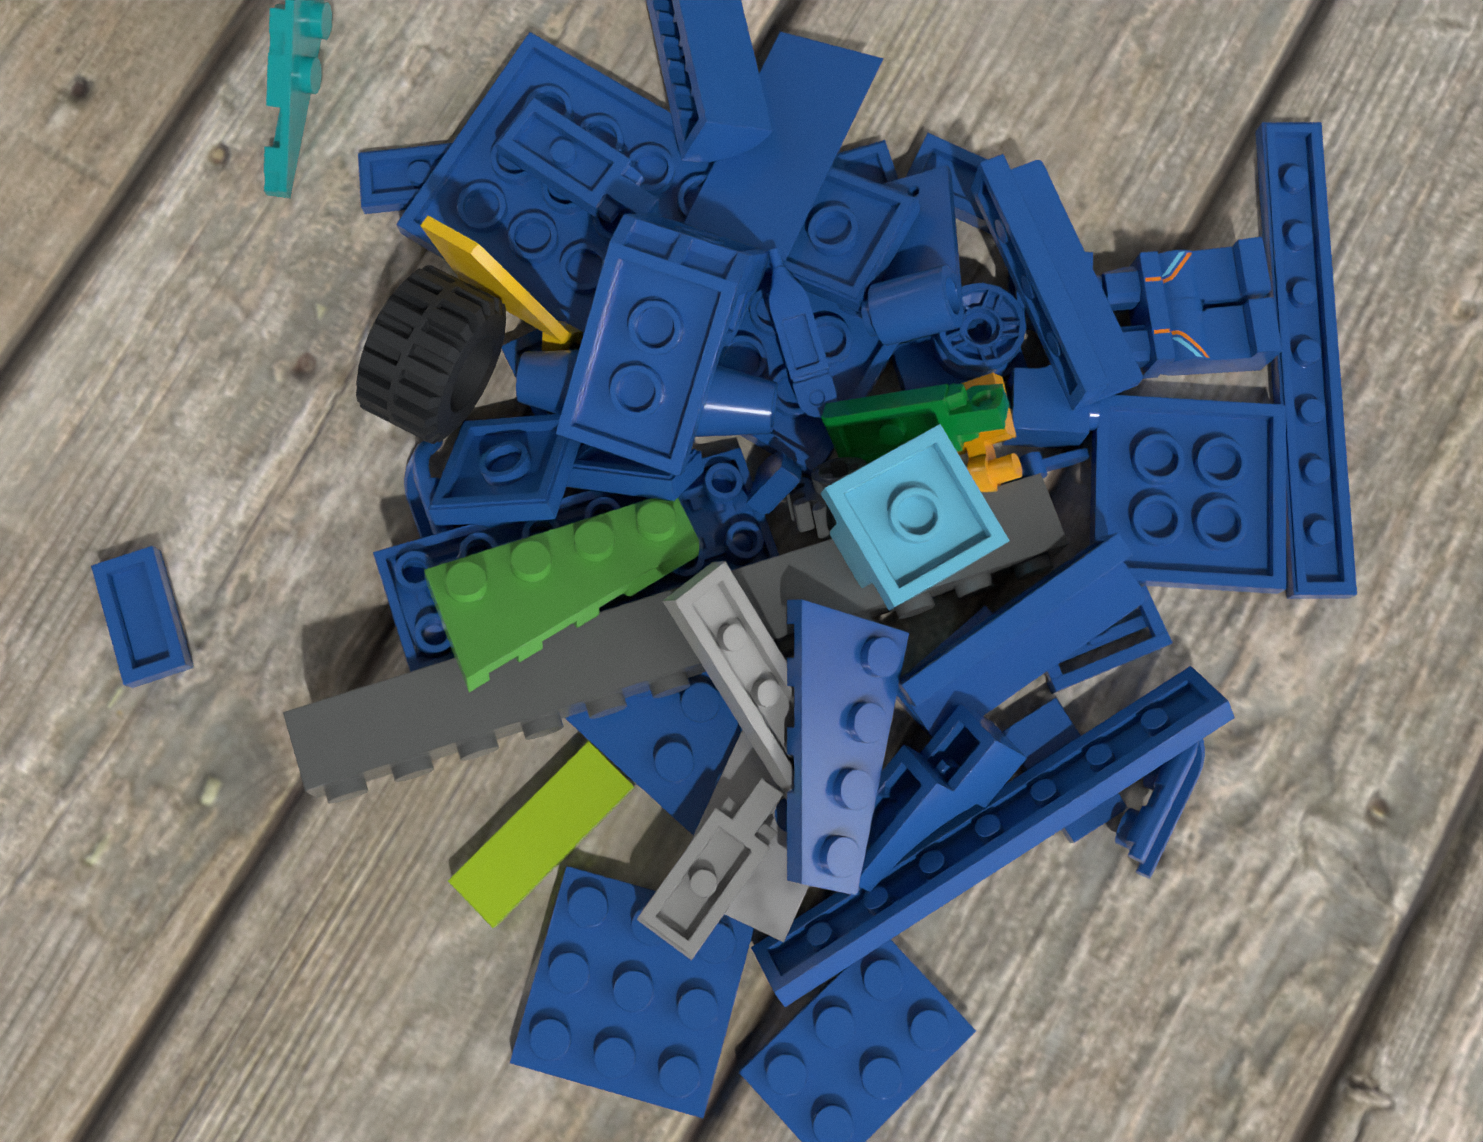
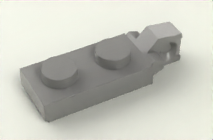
(712, 871)

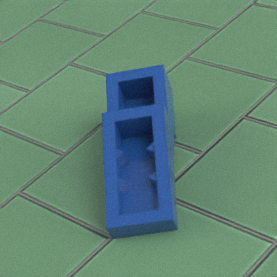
(924, 790)

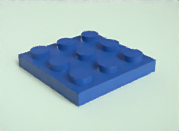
(1193, 491)
(623, 1003)

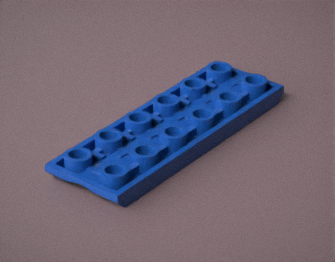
(713, 504)

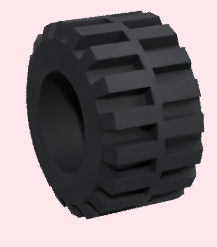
(430, 354)

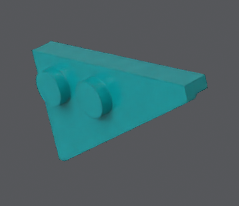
(291, 78)

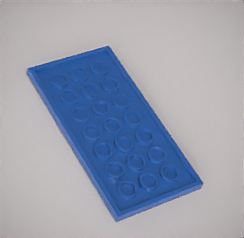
(561, 248)

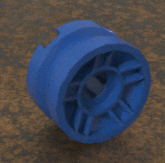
(1004, 334)

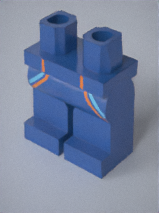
(1198, 310)

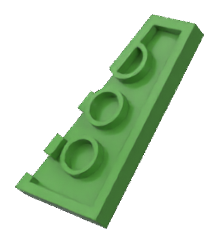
(525, 591)

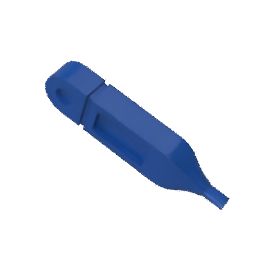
(799, 340)

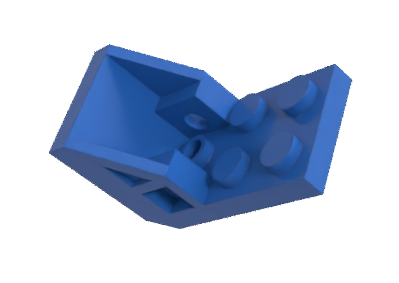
(656, 338)

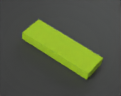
(541, 835)

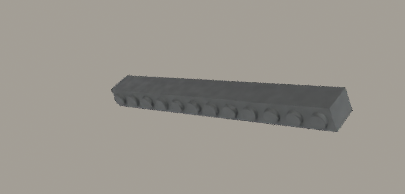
(618, 654)

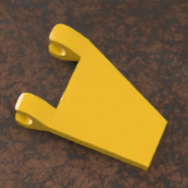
(482, 271)

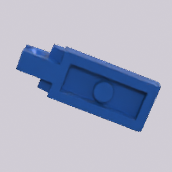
(575, 163)

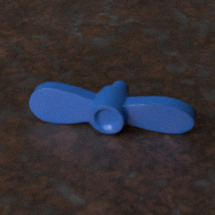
(1034, 463)

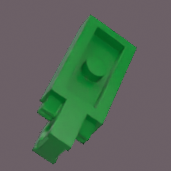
(884, 422)

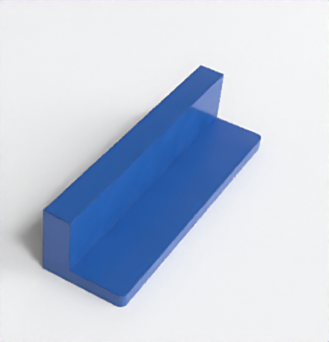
(1055, 281)
(1026, 635)

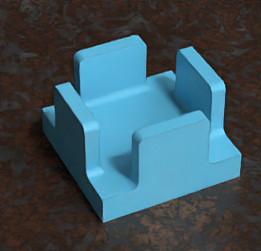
(911, 518)

